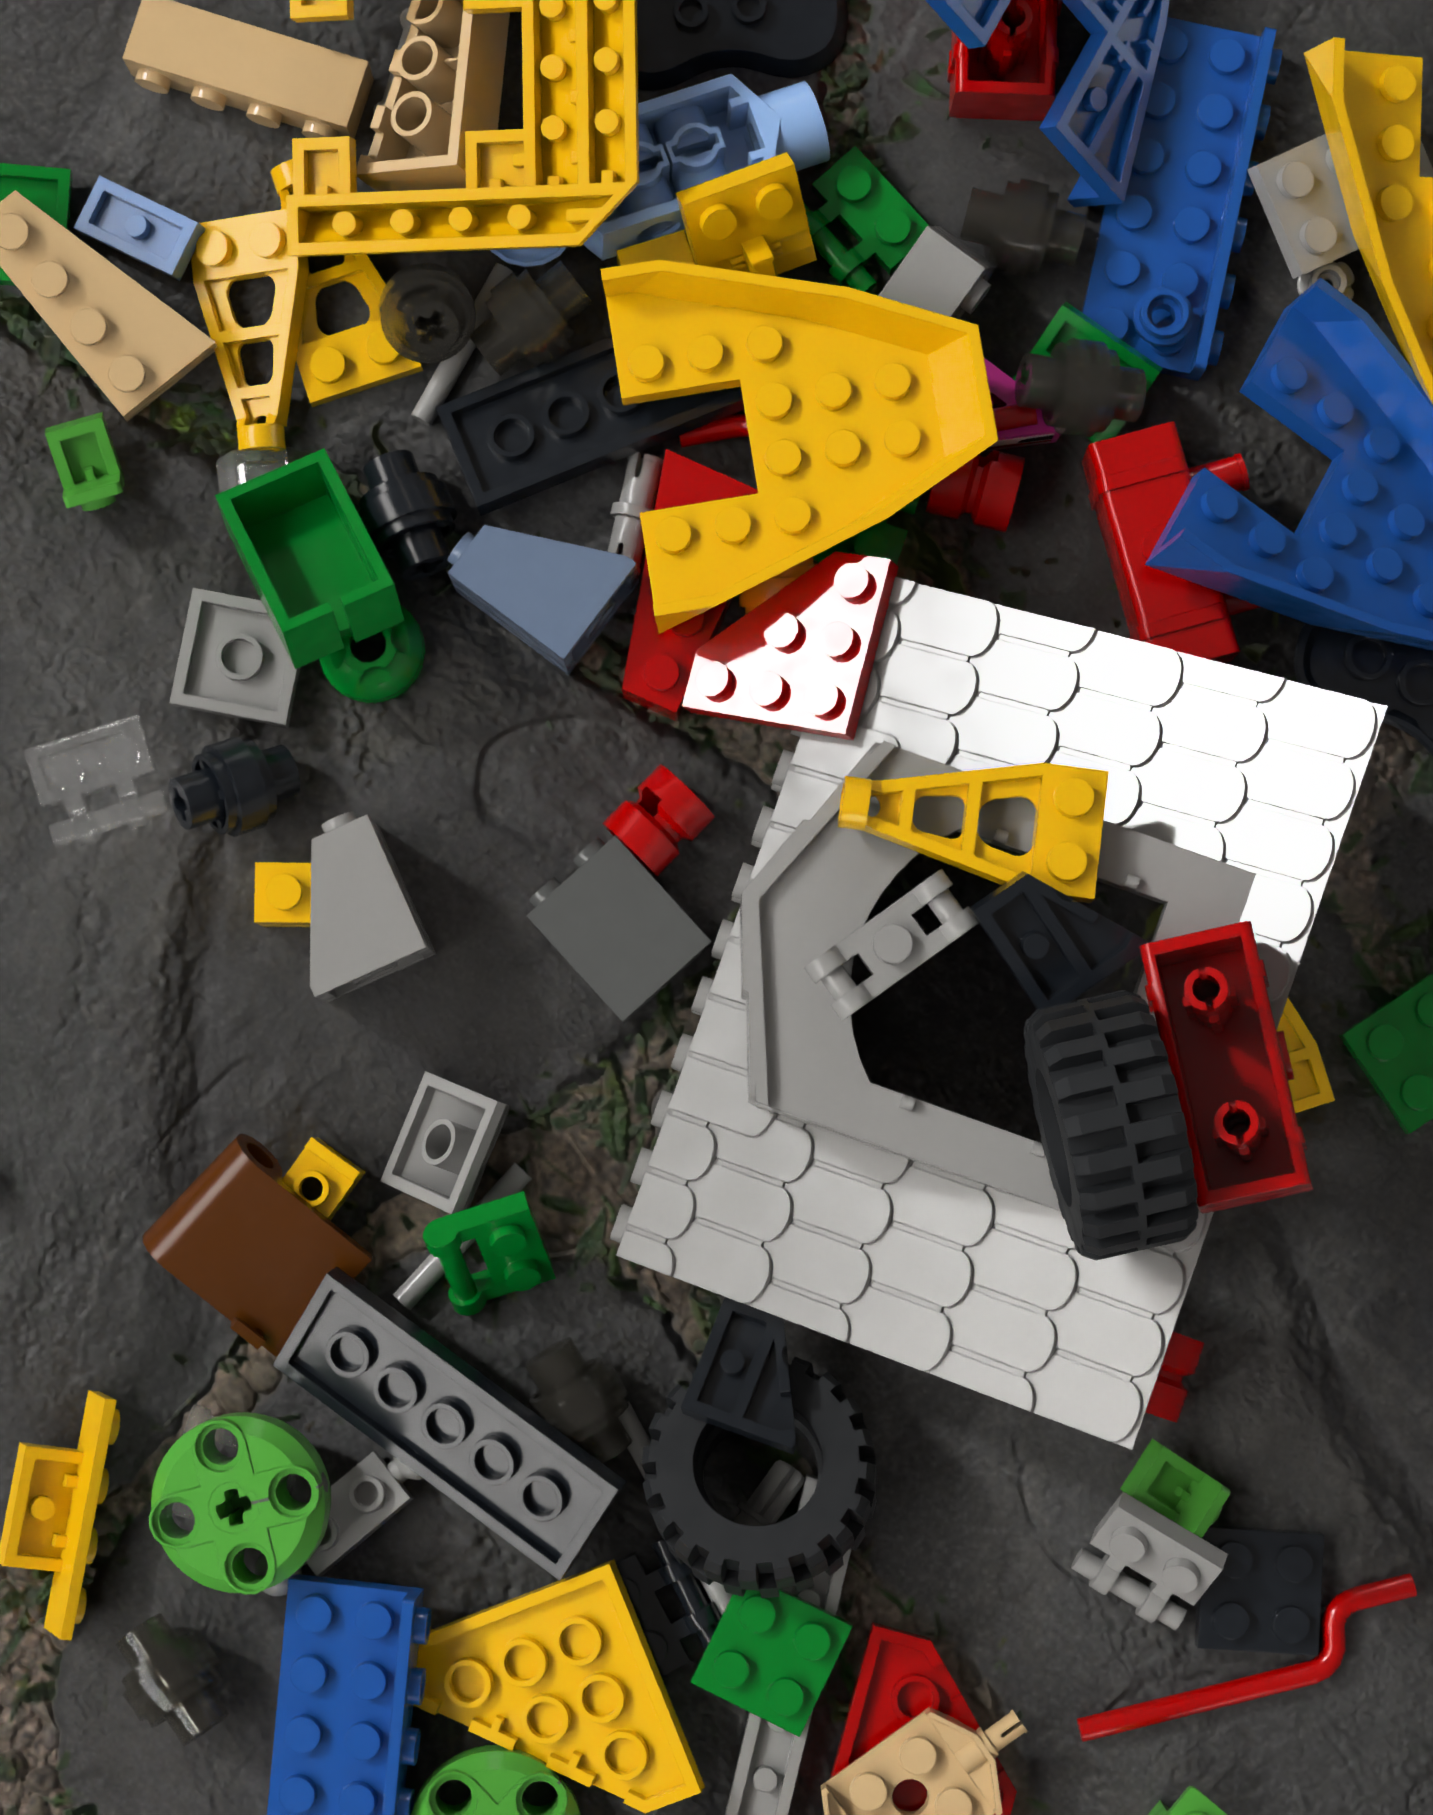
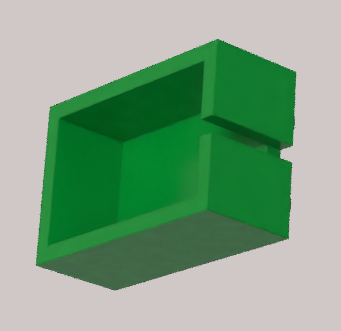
(310, 558)

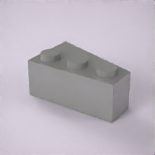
(941, 275)

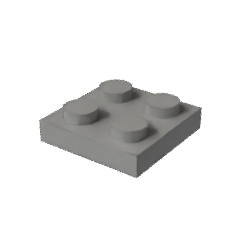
(233, 661)

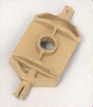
(935, 1750)

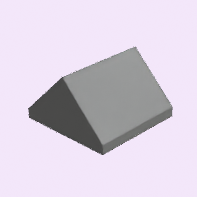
(445, 1144)

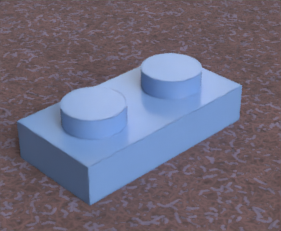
(139, 228)

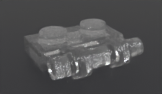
(92, 763)

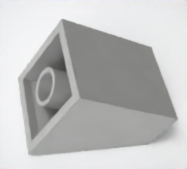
(359, 910)

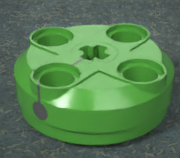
(240, 1502)
(496, 1785)

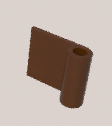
(251, 1244)

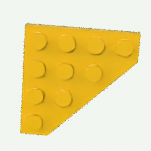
(569, 1684)

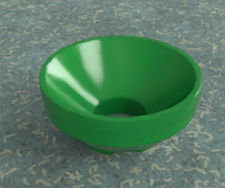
(384, 677)

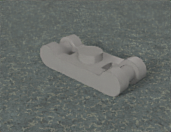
(891, 944)

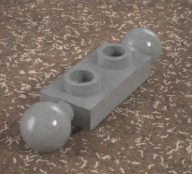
(359, 1506)

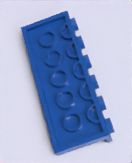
(1186, 190)
(347, 1698)

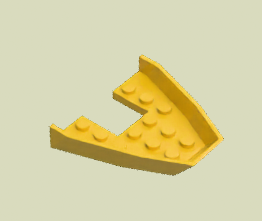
(1374, 137)
(843, 405)

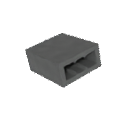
(617, 927)

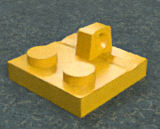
(749, 219)

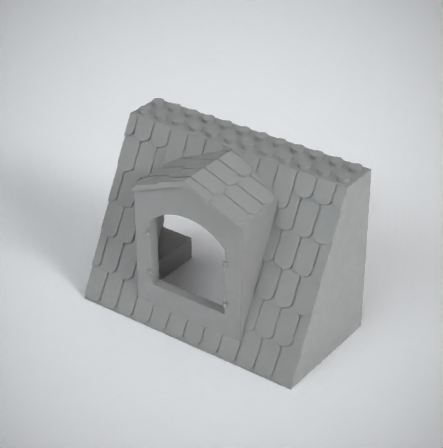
(904, 1219)

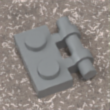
(1155, 1548)

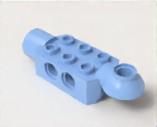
(692, 140)

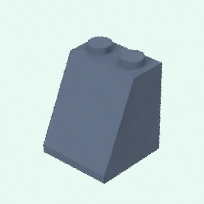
(543, 589)

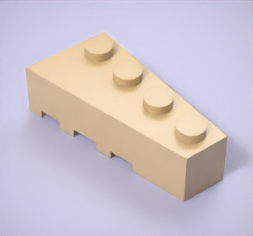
(441, 87)
(101, 315)

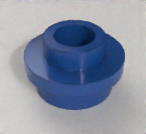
(1167, 299)

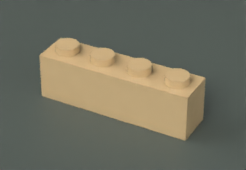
(247, 69)

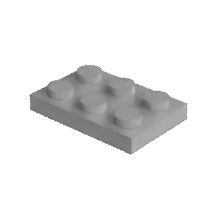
(1307, 204)

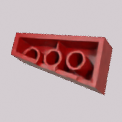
(662, 663)

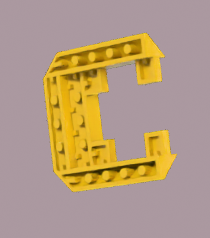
(522, 185)

